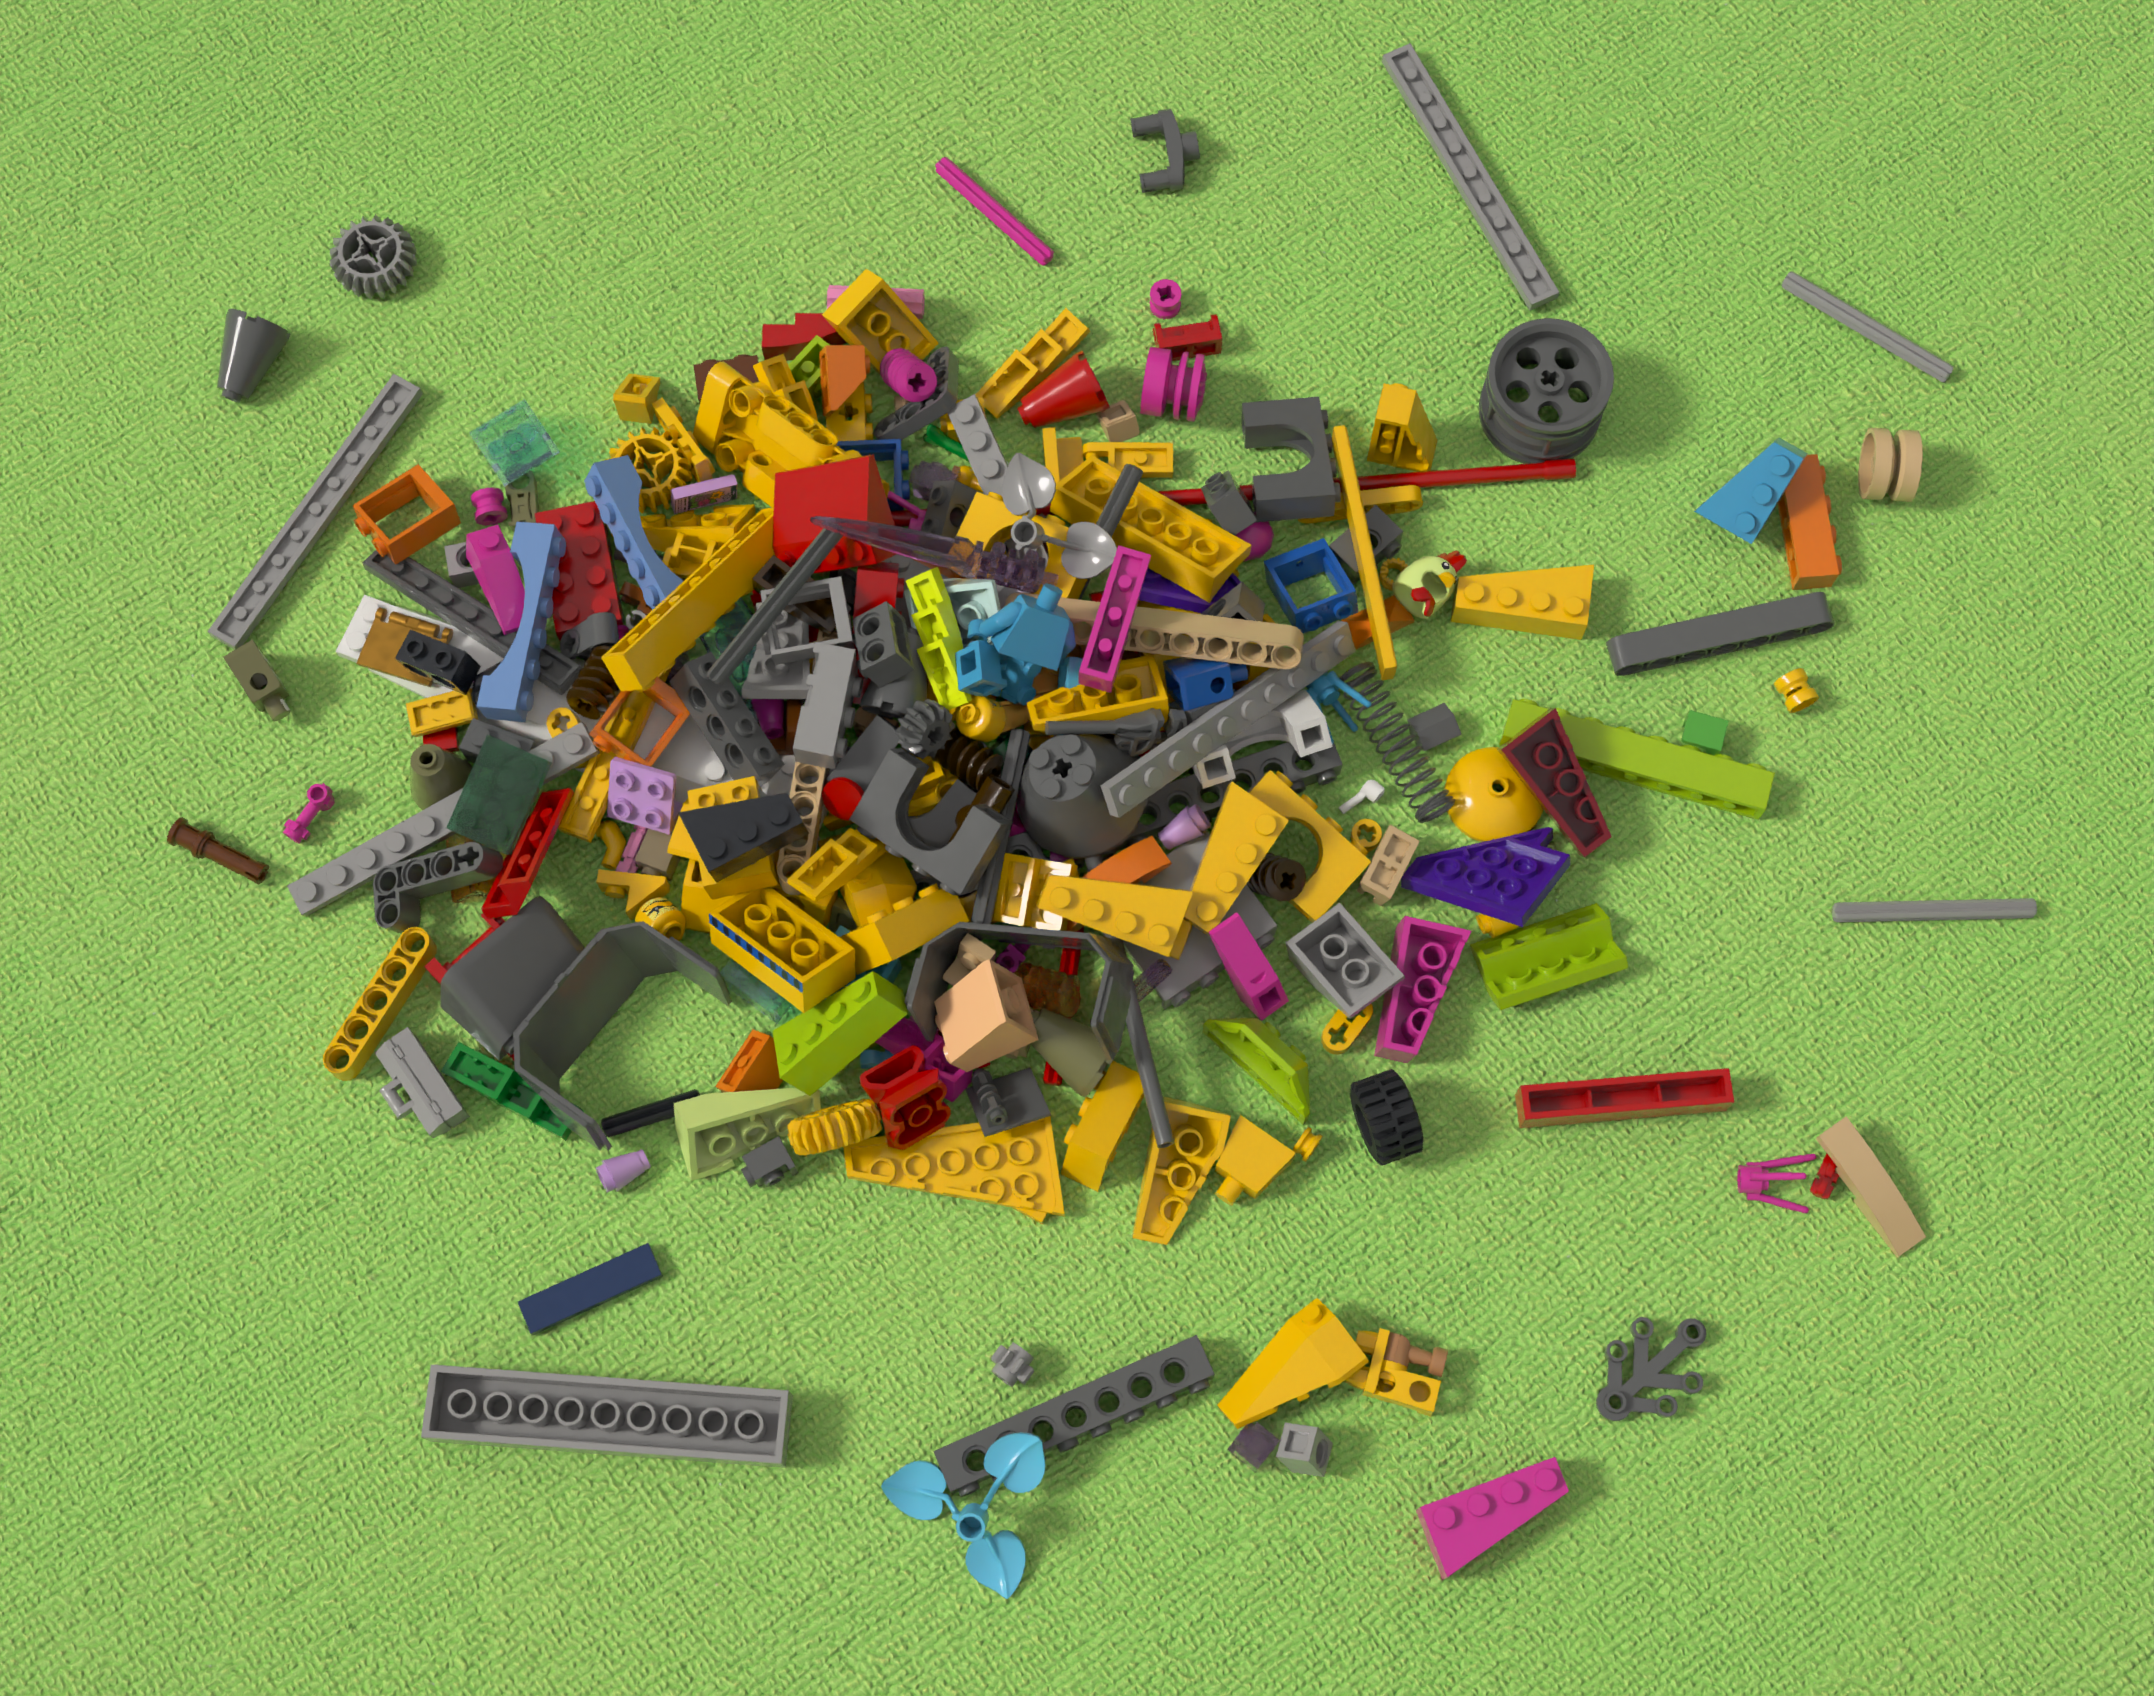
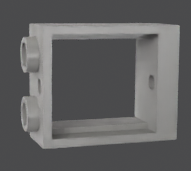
(811, 591)

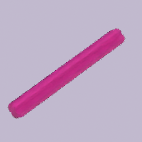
(994, 211)

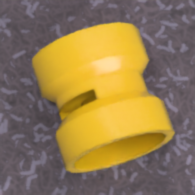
(1796, 690)

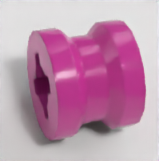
(1170, 305)
(489, 506)

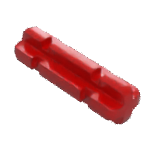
(1827, 1175)

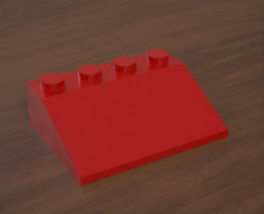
(834, 490)

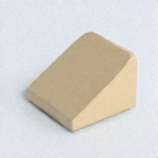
(1118, 422)

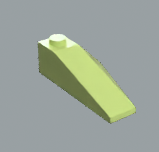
(729, 1124)

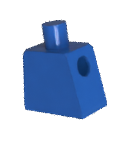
(1201, 681)

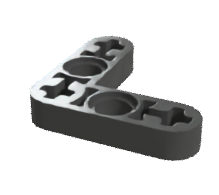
(919, 414)

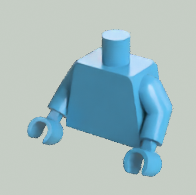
(1030, 629)

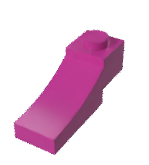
(907, 1033)

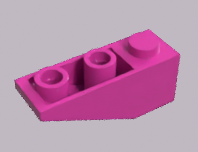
(1248, 967)

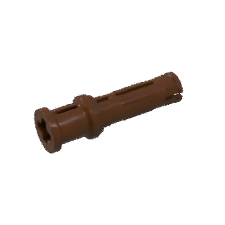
(204, 844)

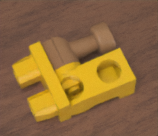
(1388, 1375)

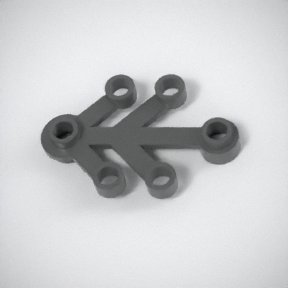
(1647, 1373)

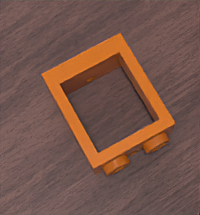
(395, 495)
(662, 695)

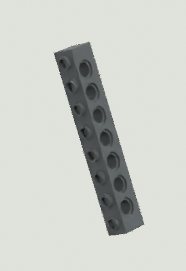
(1186, 1354)

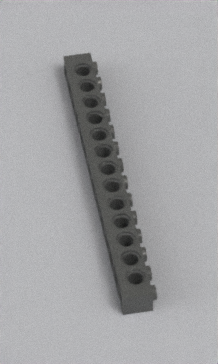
(1188, 792)

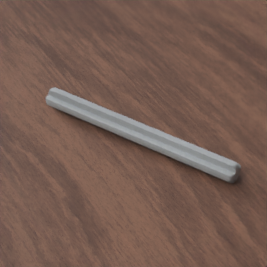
(1867, 326)
(1934, 910)

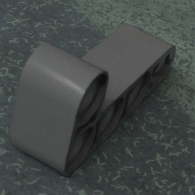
(403, 884)

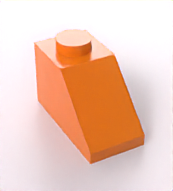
(841, 373)

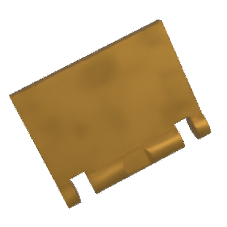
(387, 638)

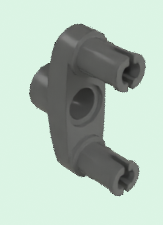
(1180, 149)

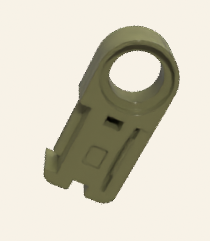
(523, 502)

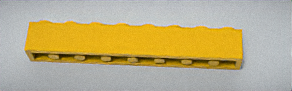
(692, 607)

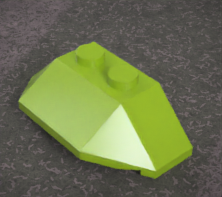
(1265, 1059)

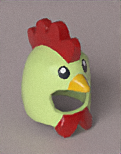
(1428, 583)

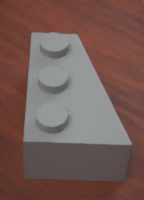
(828, 707)

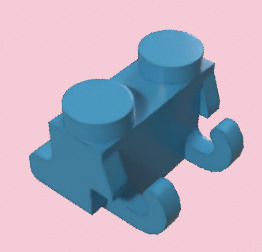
(1019, 679)

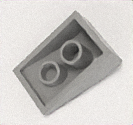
(1343, 961)

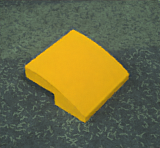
(1021, 888)

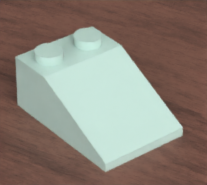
(970, 601)

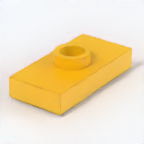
(440, 712)

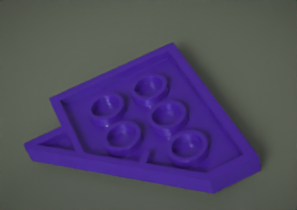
(1493, 877)

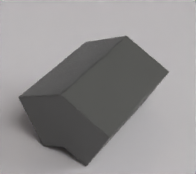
(1434, 726)

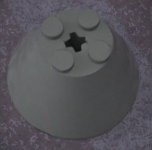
(1064, 800)

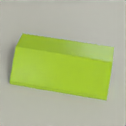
(1548, 956)

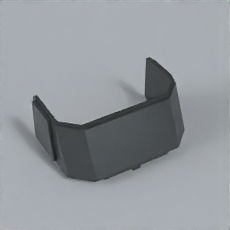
(940, 952)
(587, 999)

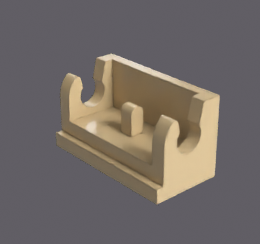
(1388, 865)

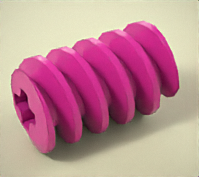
(908, 375)

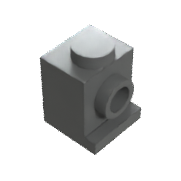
(767, 1164)

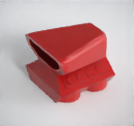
(907, 1097)

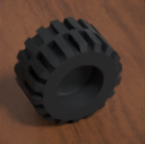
(1386, 1117)

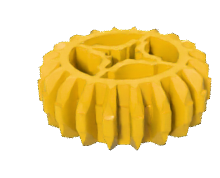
(668, 457)
(834, 1127)

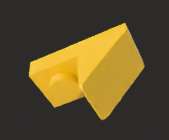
(638, 887)

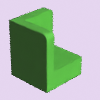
(1704, 732)

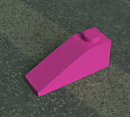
(497, 575)

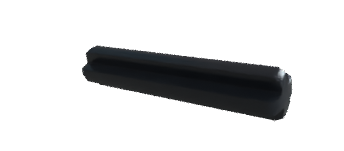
(643, 1115)

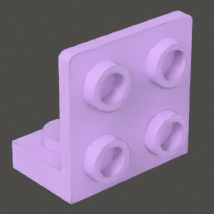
(642, 795)

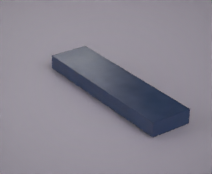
(590, 1289)

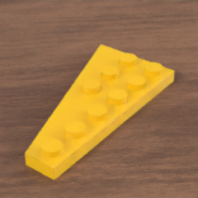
(959, 1162)

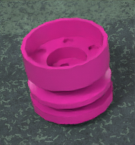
(1173, 384)

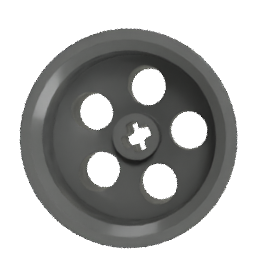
(1565, 359)

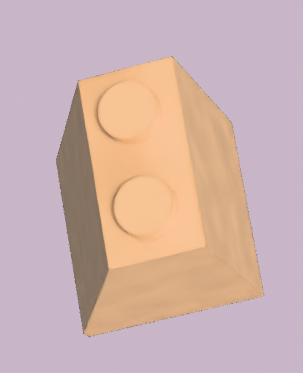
(984, 1017)

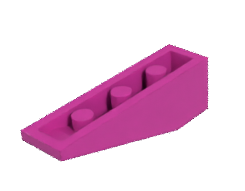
(1114, 619)

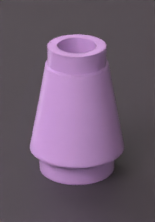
(1184, 827)
(621, 1170)

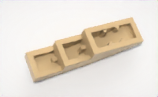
(1872, 1187)

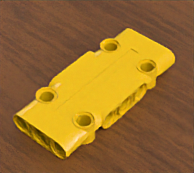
(760, 432)

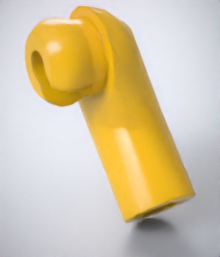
(615, 843)

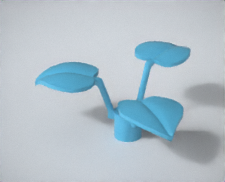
(992, 1560)

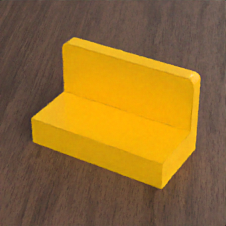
(1061, 454)

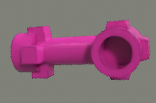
(320, 799)

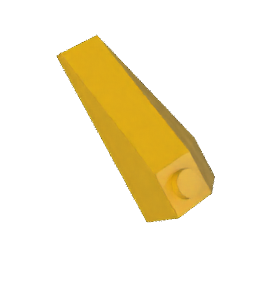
(1178, 1171)

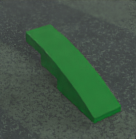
(502, 1087)

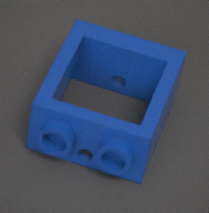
(884, 451)
(1313, 559)

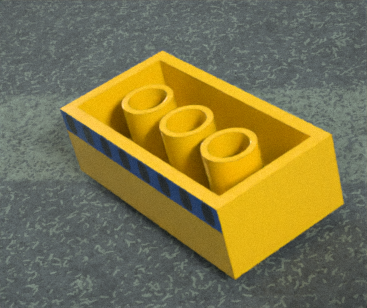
(782, 946)

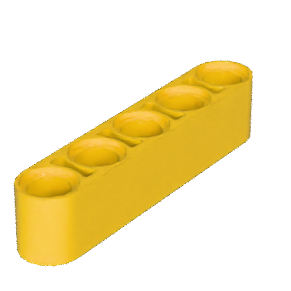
(379, 1020)

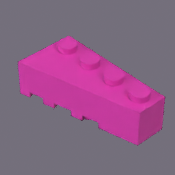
(1426, 957)
(1479, 1517)

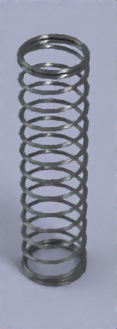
(1432, 802)

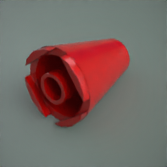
(1064, 395)

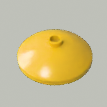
(1481, 810)

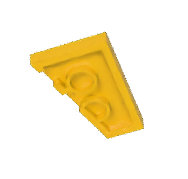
(671, 421)

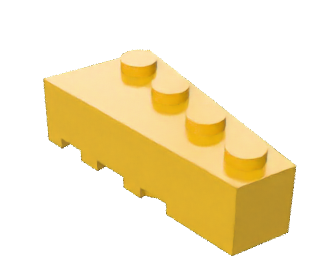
(1527, 601)
(1234, 850)
(1127, 911)

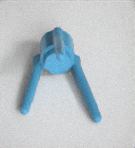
(1326, 691)

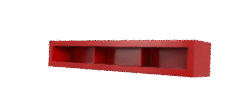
(1624, 1098)

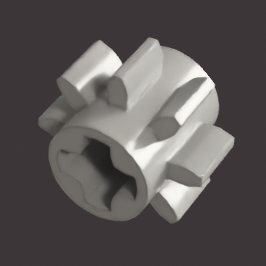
(1012, 1364)

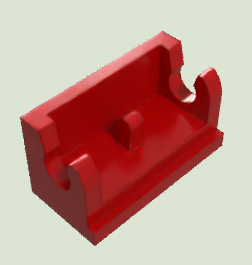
(1193, 338)

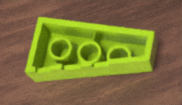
(836, 1031)

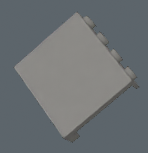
(1199, 959)

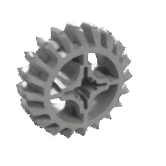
(361, 272)

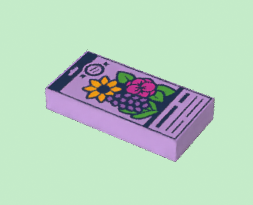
(704, 494)

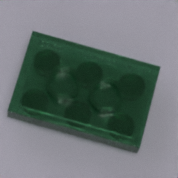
(499, 795)

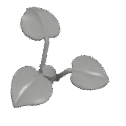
(1032, 486)

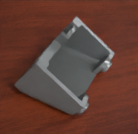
(509, 974)

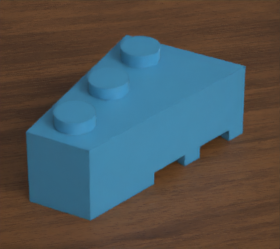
(1754, 492)

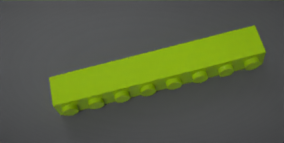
(1655, 762)

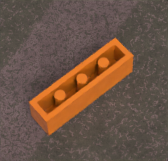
(1807, 528)

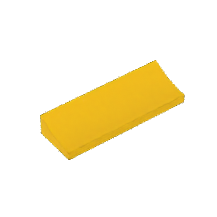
(1179, 541)

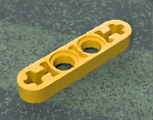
(1389, 500)

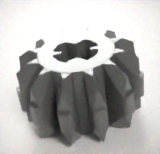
(925, 728)

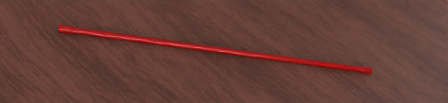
(1546, 470)

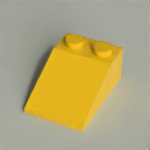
(878, 319)

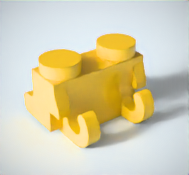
(684, 559)

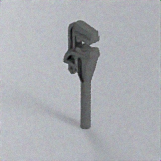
(1133, 732)

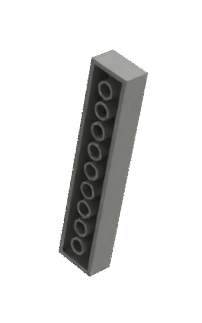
(607, 1416)

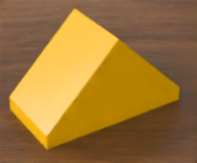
(635, 398)

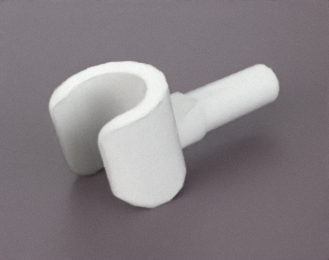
(1370, 789)

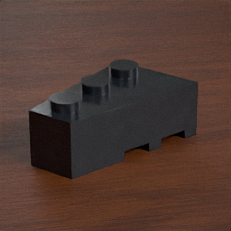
(742, 832)

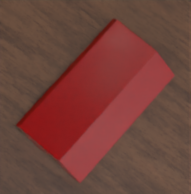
(523, 865)

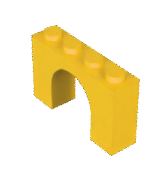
(992, 522)
(1338, 859)

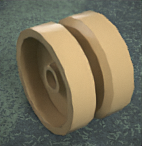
(1890, 464)

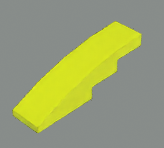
(939, 635)

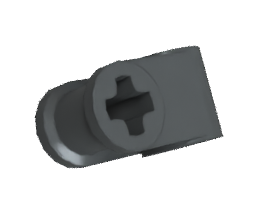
(595, 631)

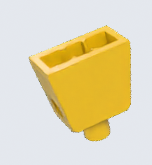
(1250, 1161)

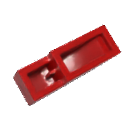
(793, 338)

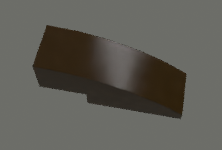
(815, 613)

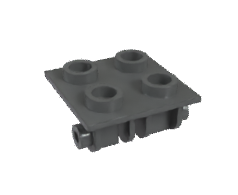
(1006, 1100)

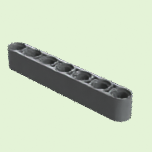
(1720, 633)

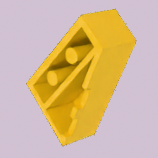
(1402, 431)
(905, 928)
(1102, 1125)

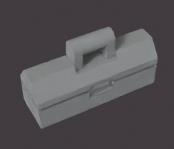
(416, 1072)

